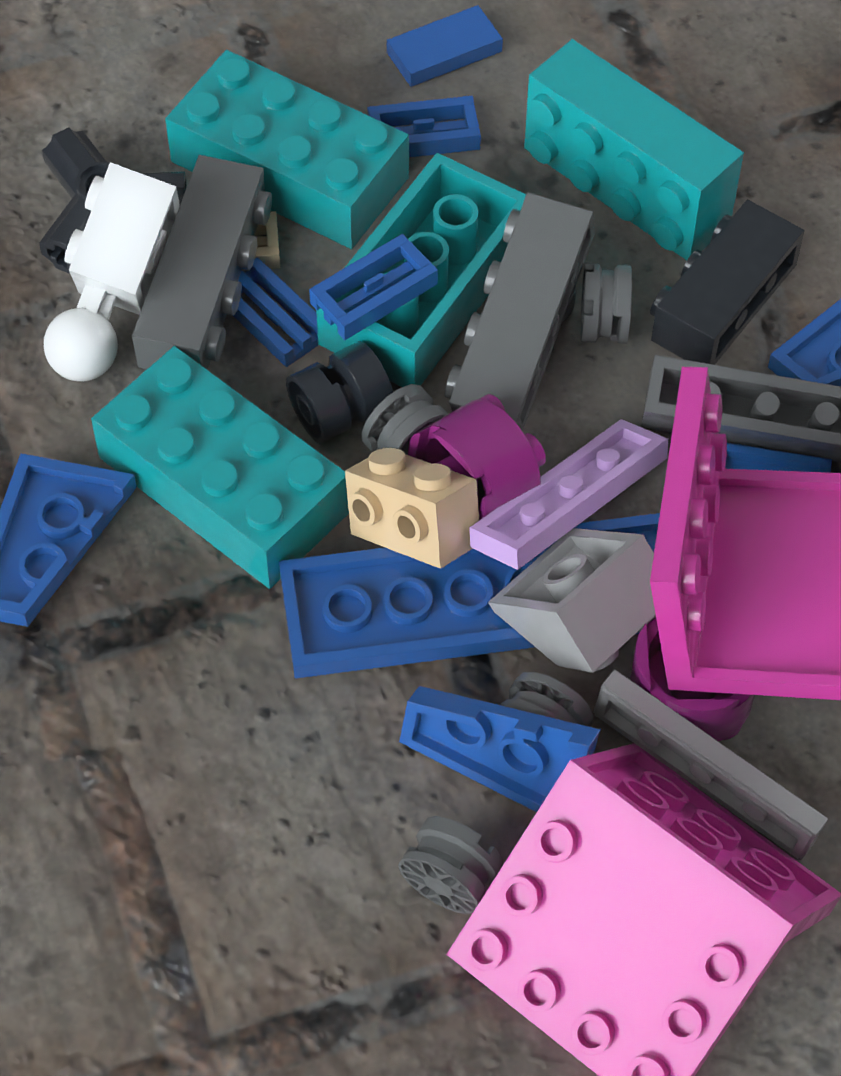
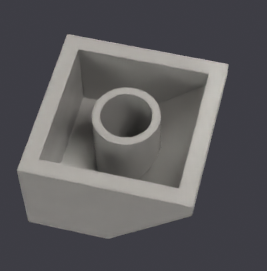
(582, 597)

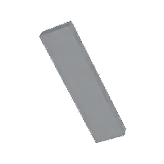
(709, 765)

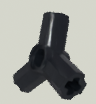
(75, 165)

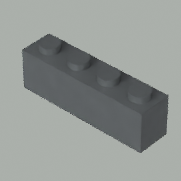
(203, 262)
(524, 306)
(756, 408)

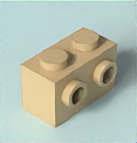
(412, 506)

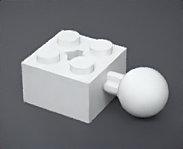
(110, 267)

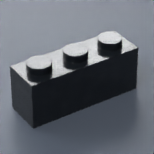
(725, 284)

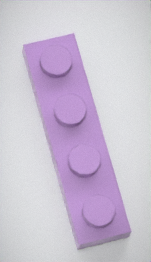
(569, 494)

